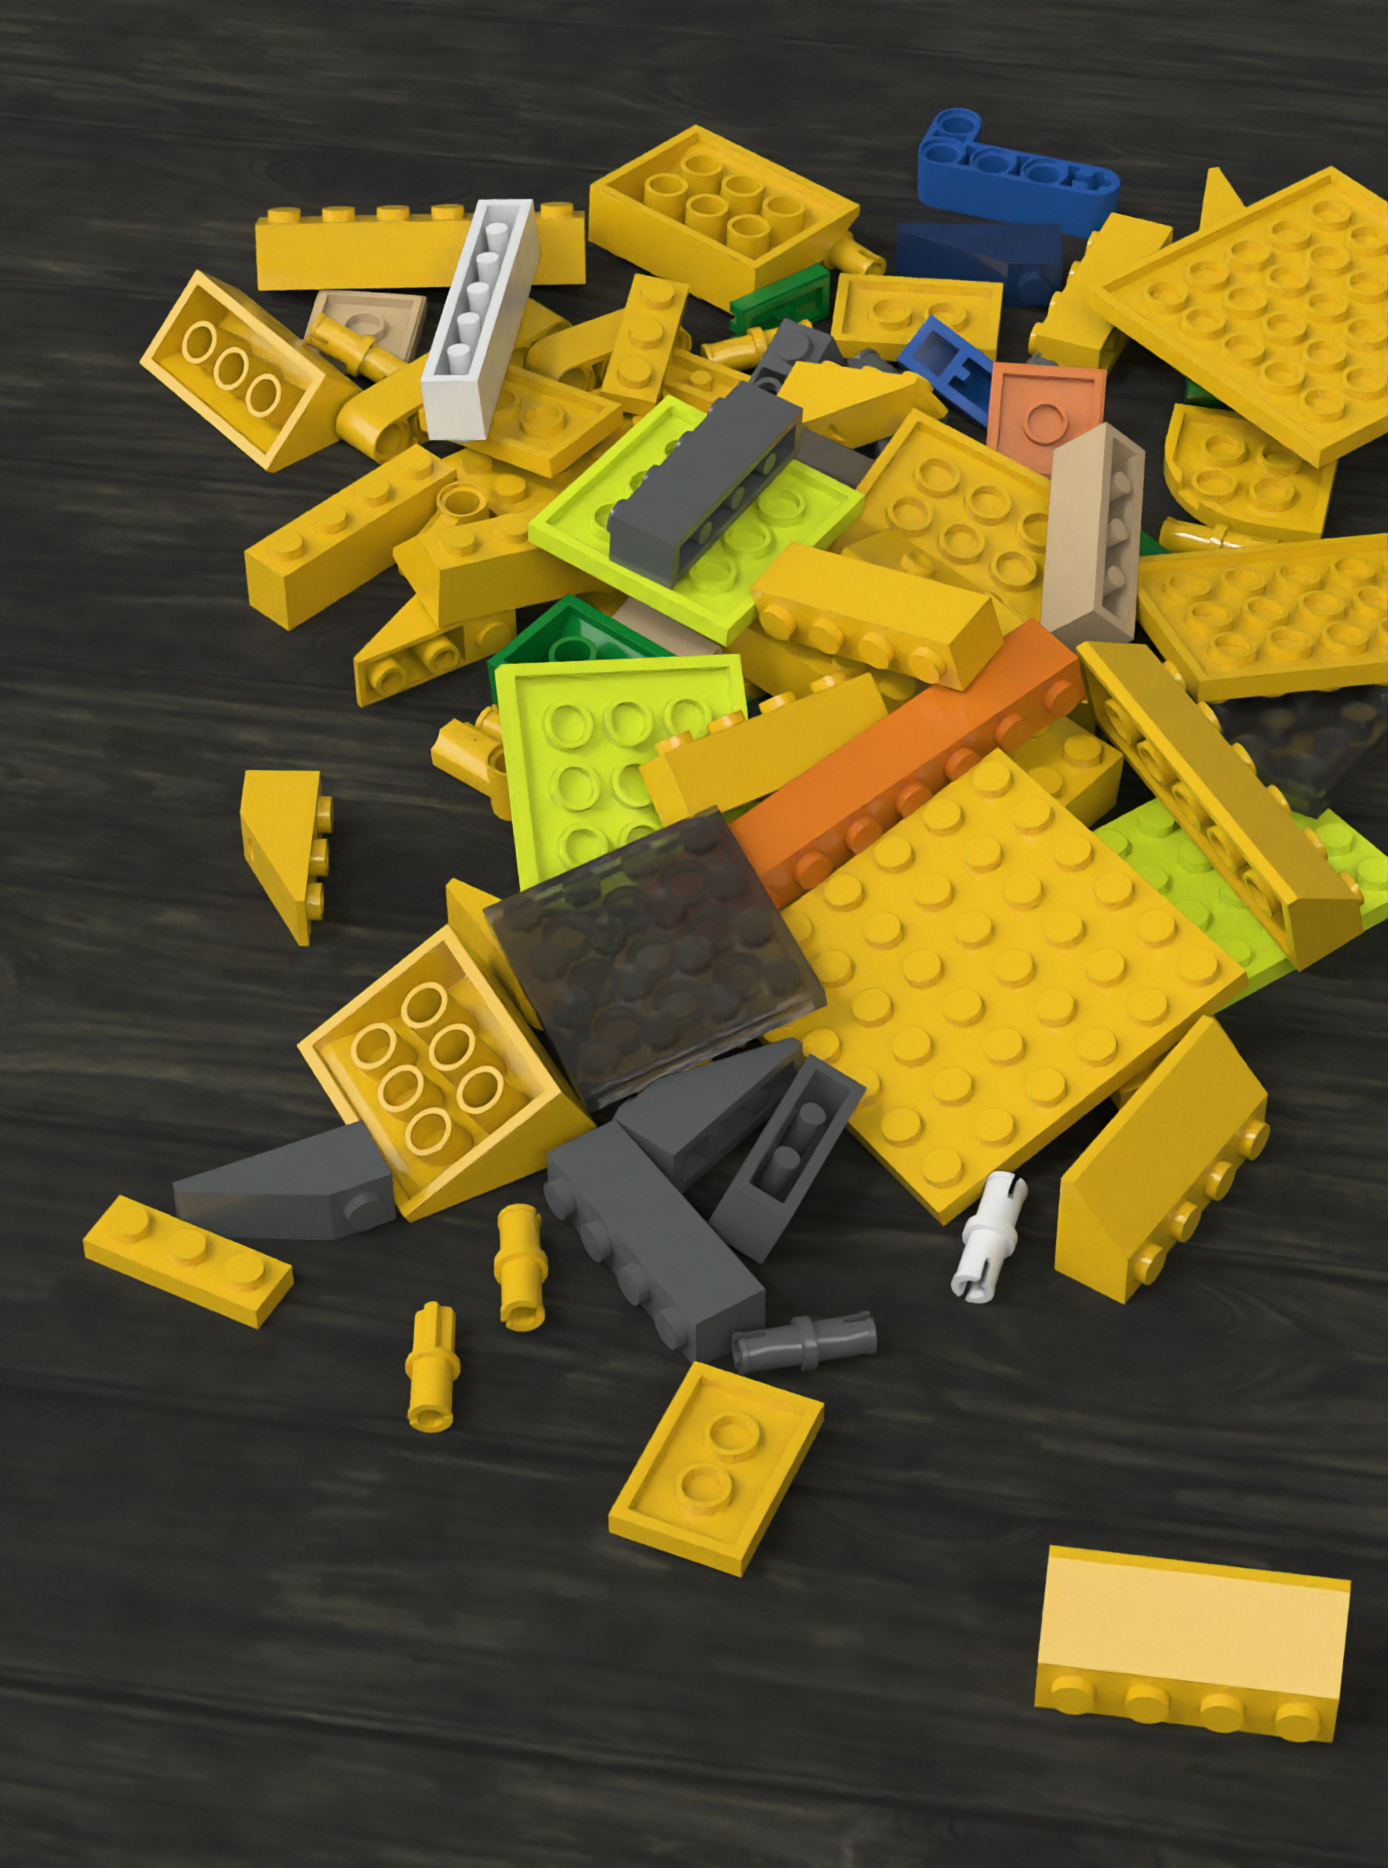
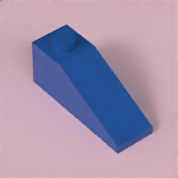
(954, 368)

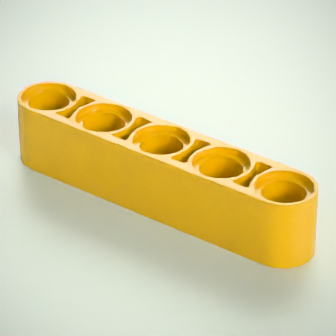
(386, 415)

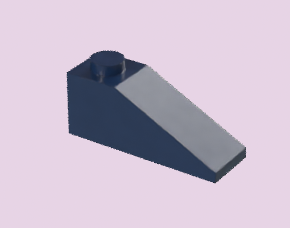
(1018, 255)

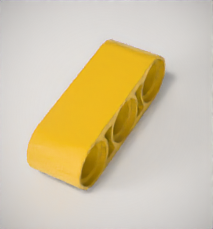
(583, 352)

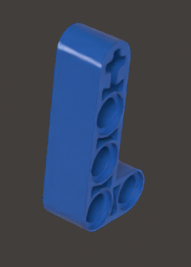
(1009, 184)

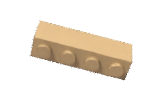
(1093, 538)

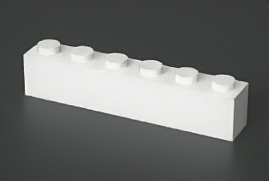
(480, 321)

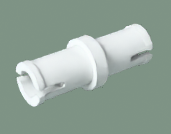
(989, 1237)

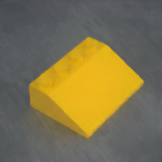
(715, 216)
(445, 1078)

